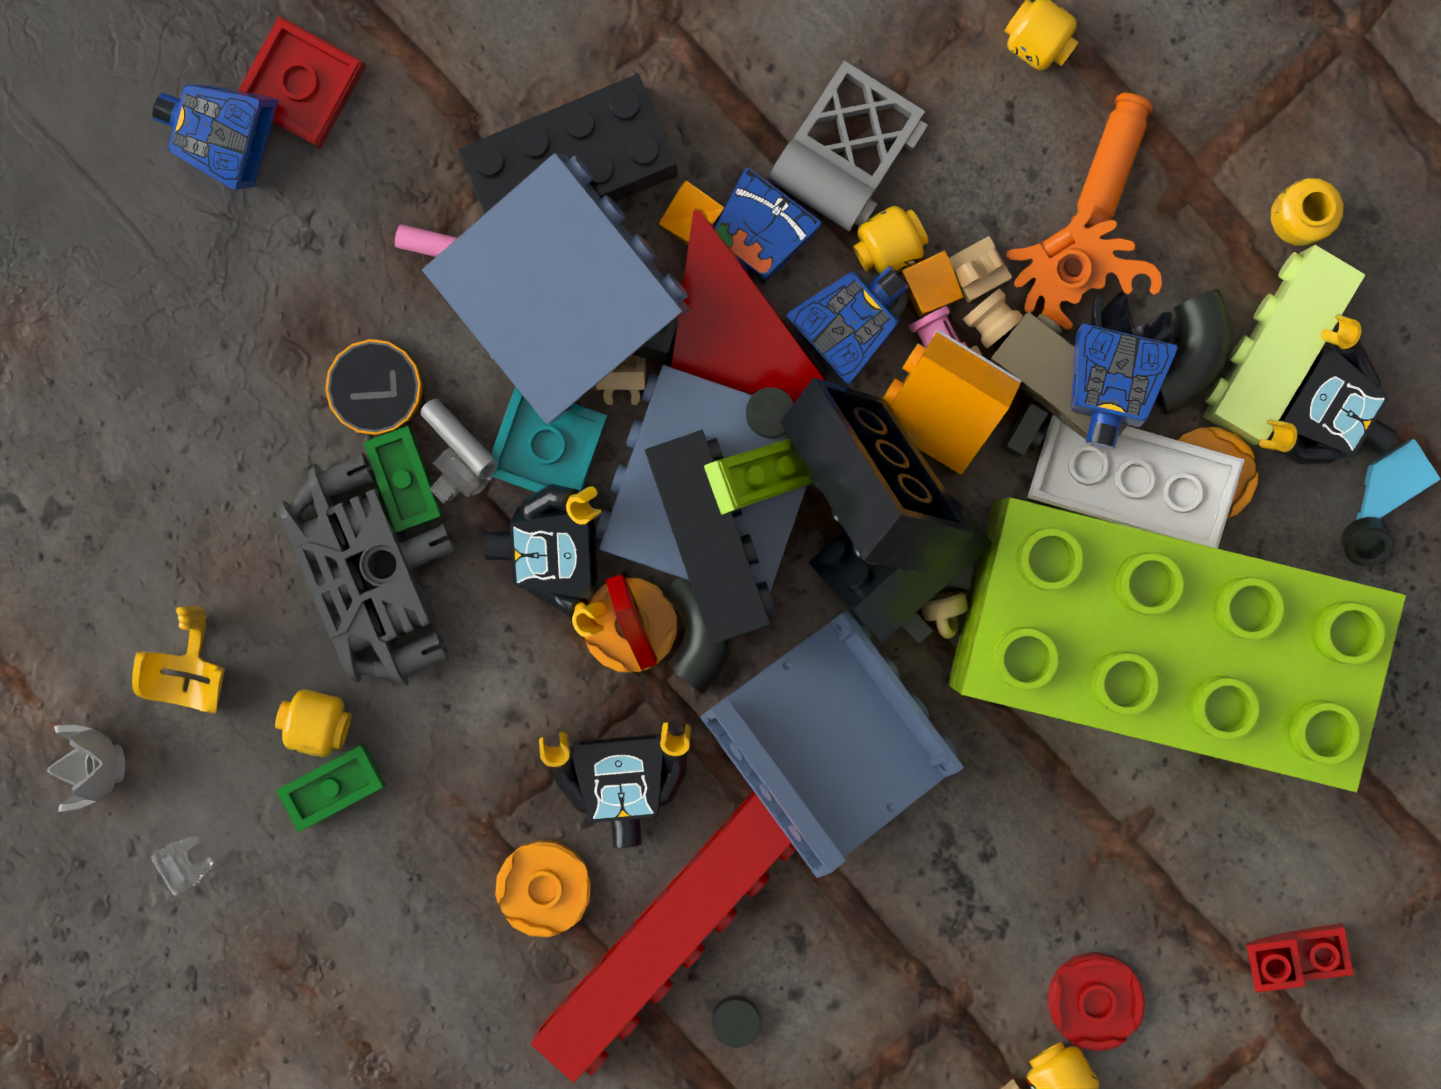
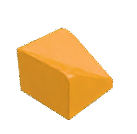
(679, 214)
(932, 284)

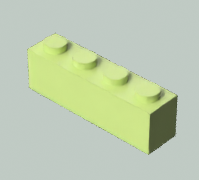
(1282, 345)

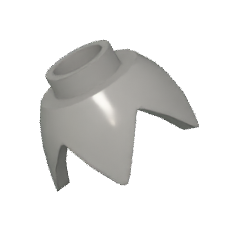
(89, 767)

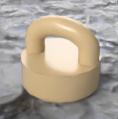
(944, 610)

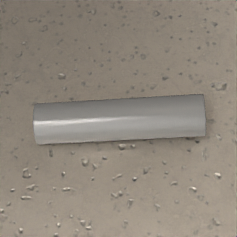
(459, 438)

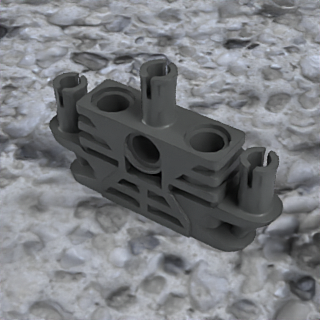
(338, 583)

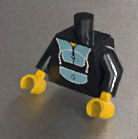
(1334, 405)
(554, 552)
(620, 777)

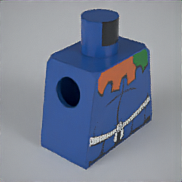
(764, 226)

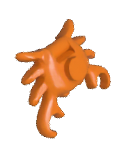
(1077, 262)

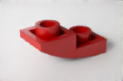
(1299, 956)

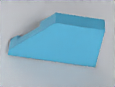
(1396, 479)

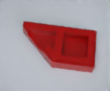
(631, 621)

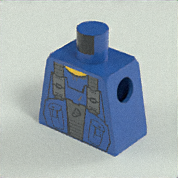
(218, 130)
(851, 320)
(1116, 380)

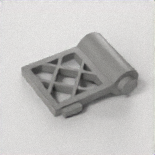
(826, 179)

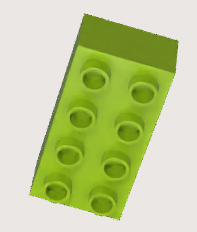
(1176, 643)

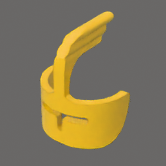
(154, 685)

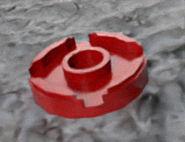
(1096, 1001)

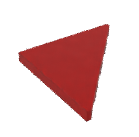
(731, 326)

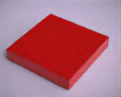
(306, 78)

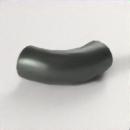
(1200, 353)
(696, 658)

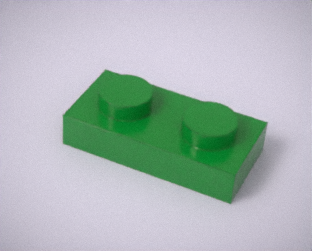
(403, 479)
(331, 787)

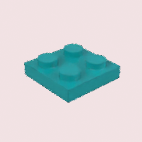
(544, 454)

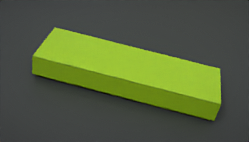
(756, 475)

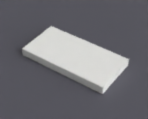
(1140, 483)

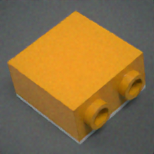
(950, 400)

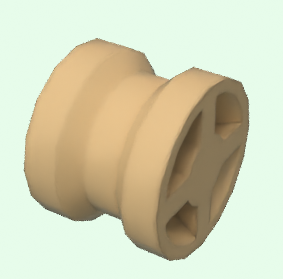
(993, 318)

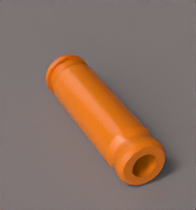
(1115, 157)

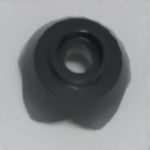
(1117, 317)

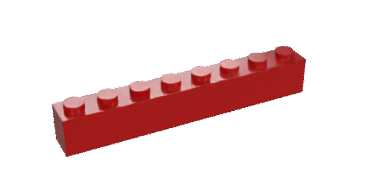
(662, 940)

